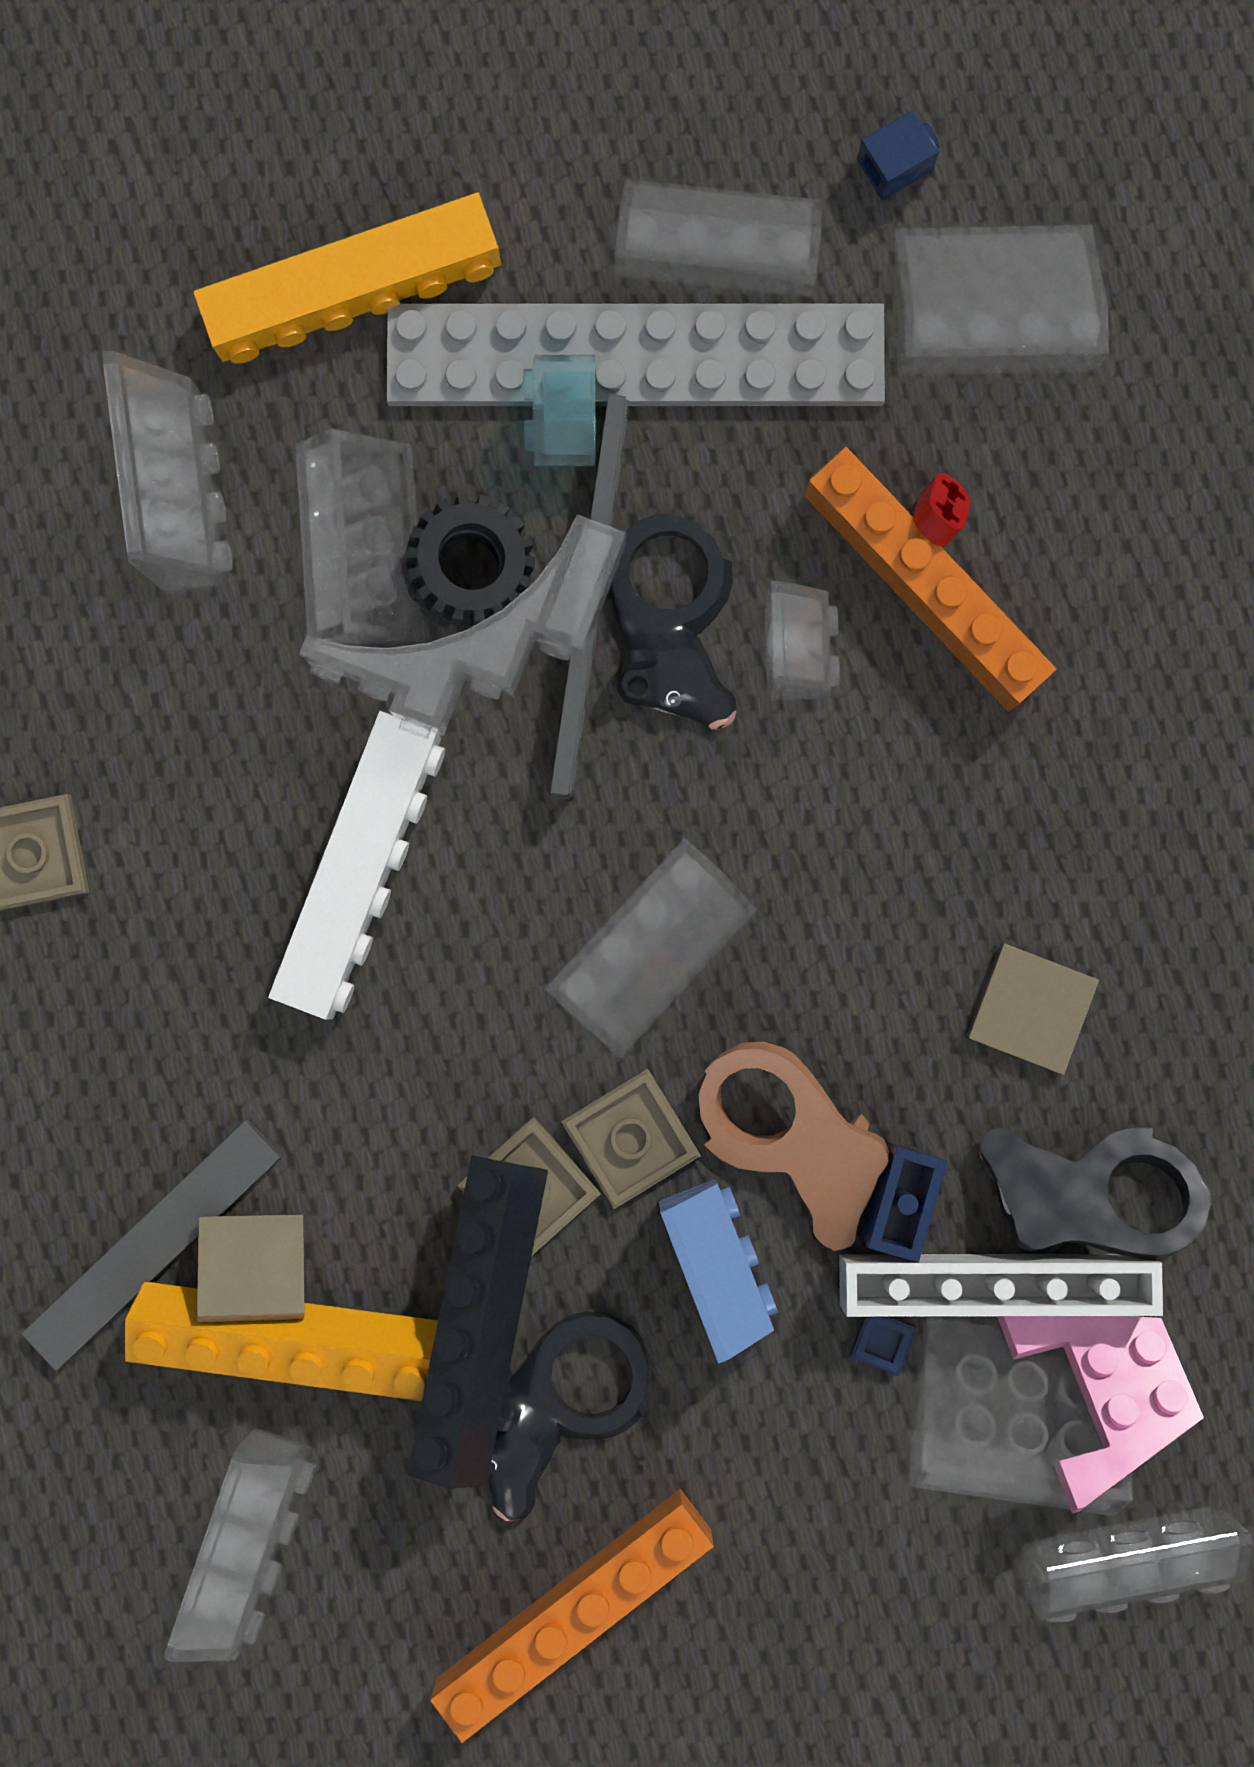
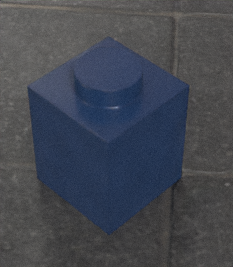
(898, 154)

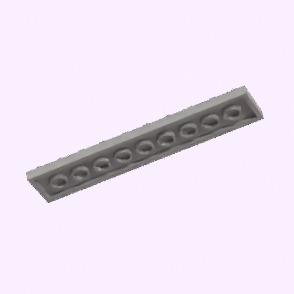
(641, 352)

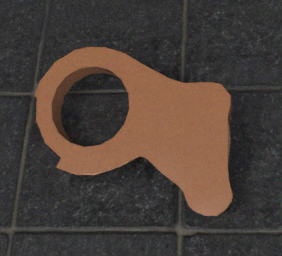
(825, 1155)

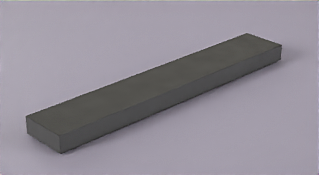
(151, 1245)

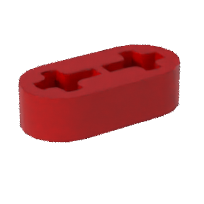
(942, 509)

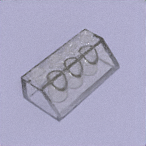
(718, 238)
(354, 538)
(651, 948)
(241, 1549)
(1134, 1562)

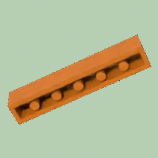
(928, 580)
(571, 1615)

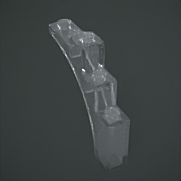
(429, 676)

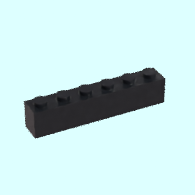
(477, 1324)

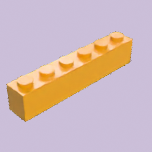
(349, 279)
(323, 1350)

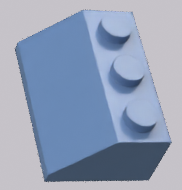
(718, 1267)

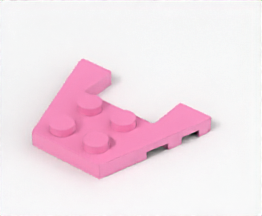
(1129, 1387)

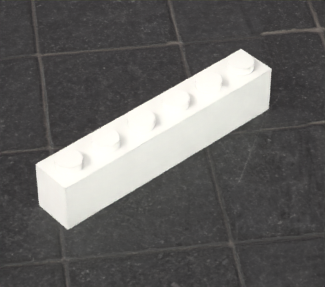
(355, 869)
(1000, 1285)

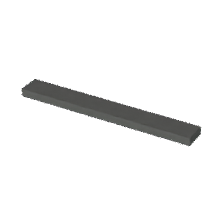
(580, 668)

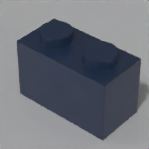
(903, 1202)

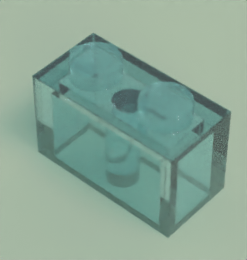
(562, 410)

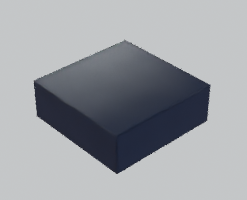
(883, 1342)

